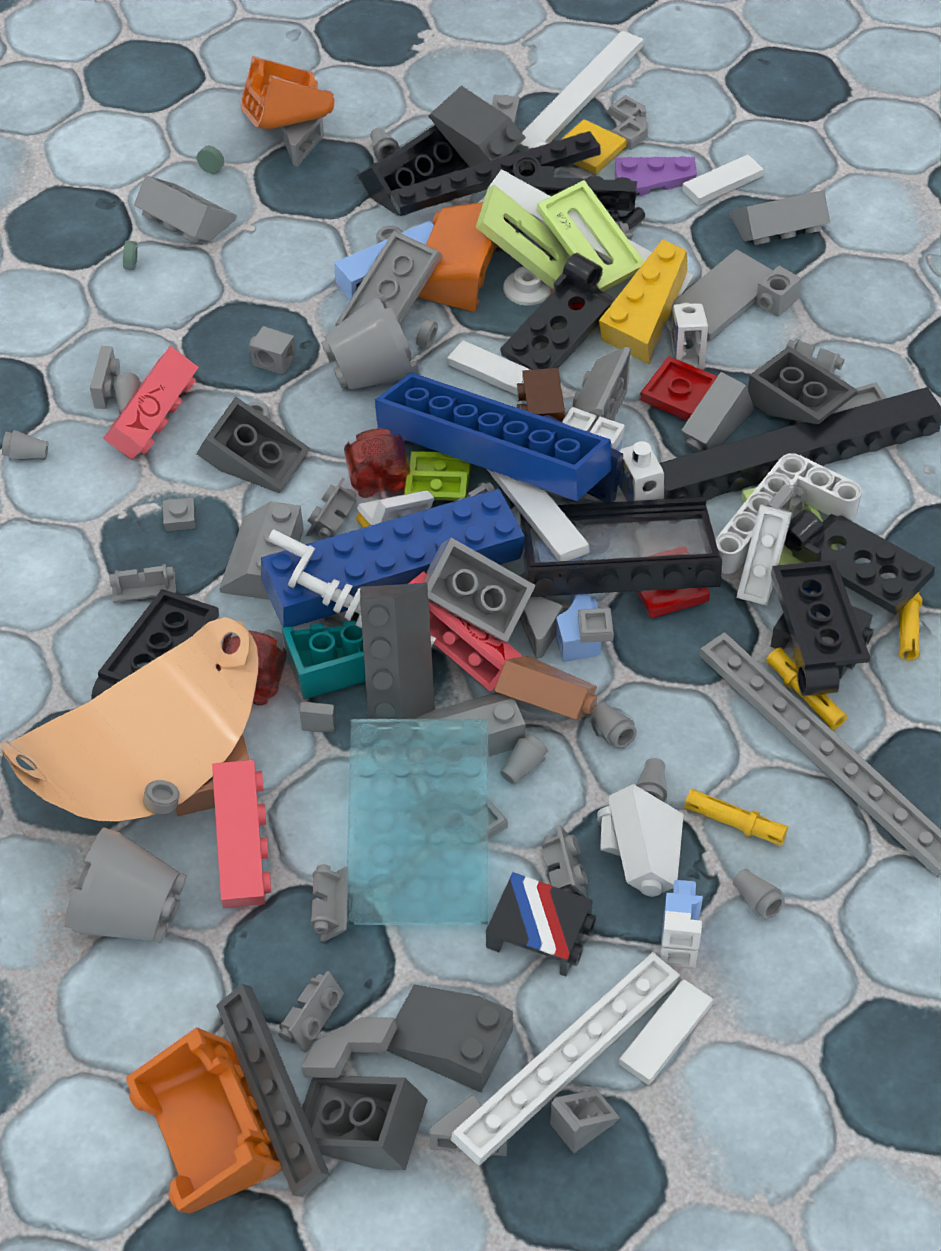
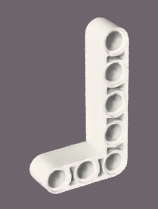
(824, 491)

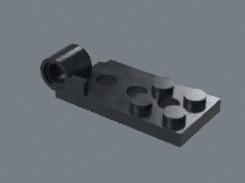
(613, 194)
(573, 286)
(811, 542)
(152, 629)
(814, 658)

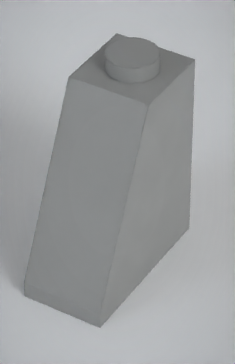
(718, 414)

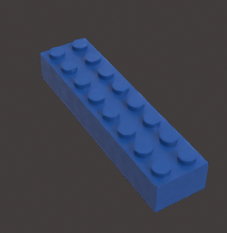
(495, 435)
(391, 553)

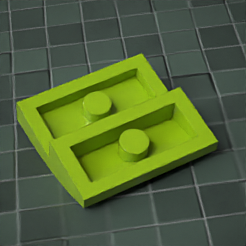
(439, 474)

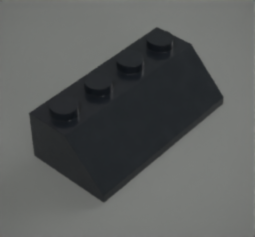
(413, 162)

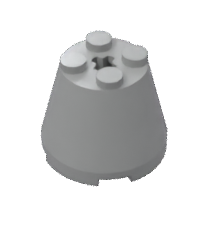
(369, 347)
(124, 891)

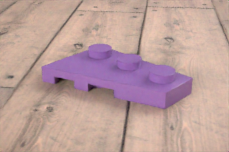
(656, 171)

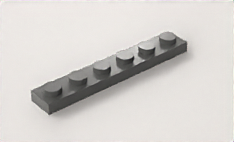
(273, 1091)

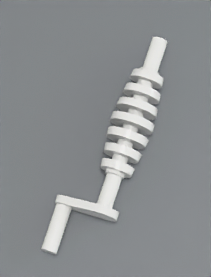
(328, 590)

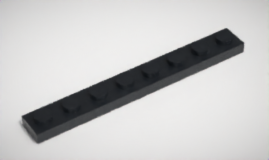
(479, 177)

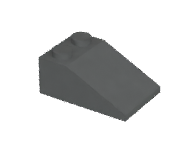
(475, 127)
(797, 388)
(252, 447)
(452, 1034)
(365, 1119)

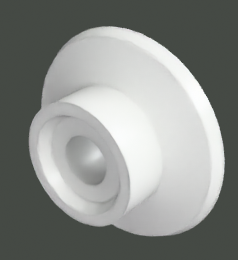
(525, 288)

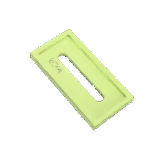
(600, 223)
(494, 226)

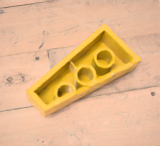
(646, 302)

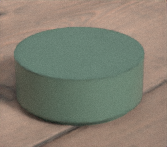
(210, 159)
(130, 254)

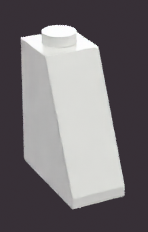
(647, 839)

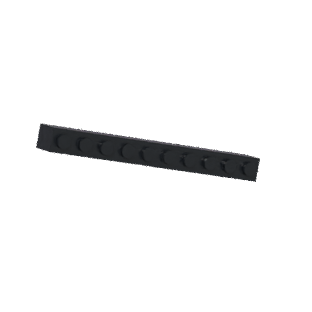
(836, 438)

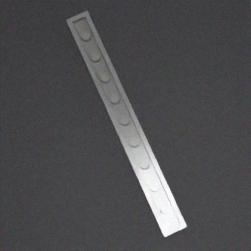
(826, 750)

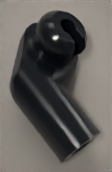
(631, 219)

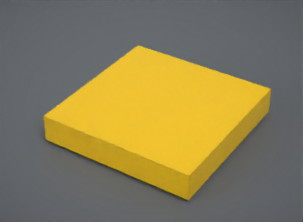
(610, 144)

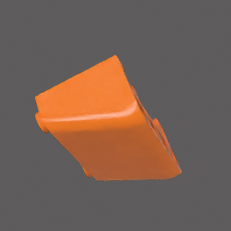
(282, 95)
(464, 258)
(205, 1120)

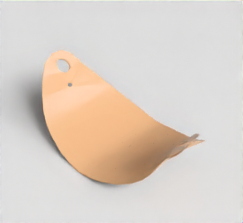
(146, 728)

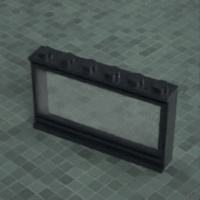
(630, 548)

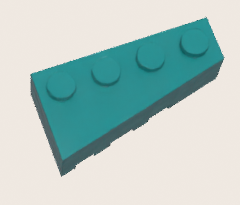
(325, 657)

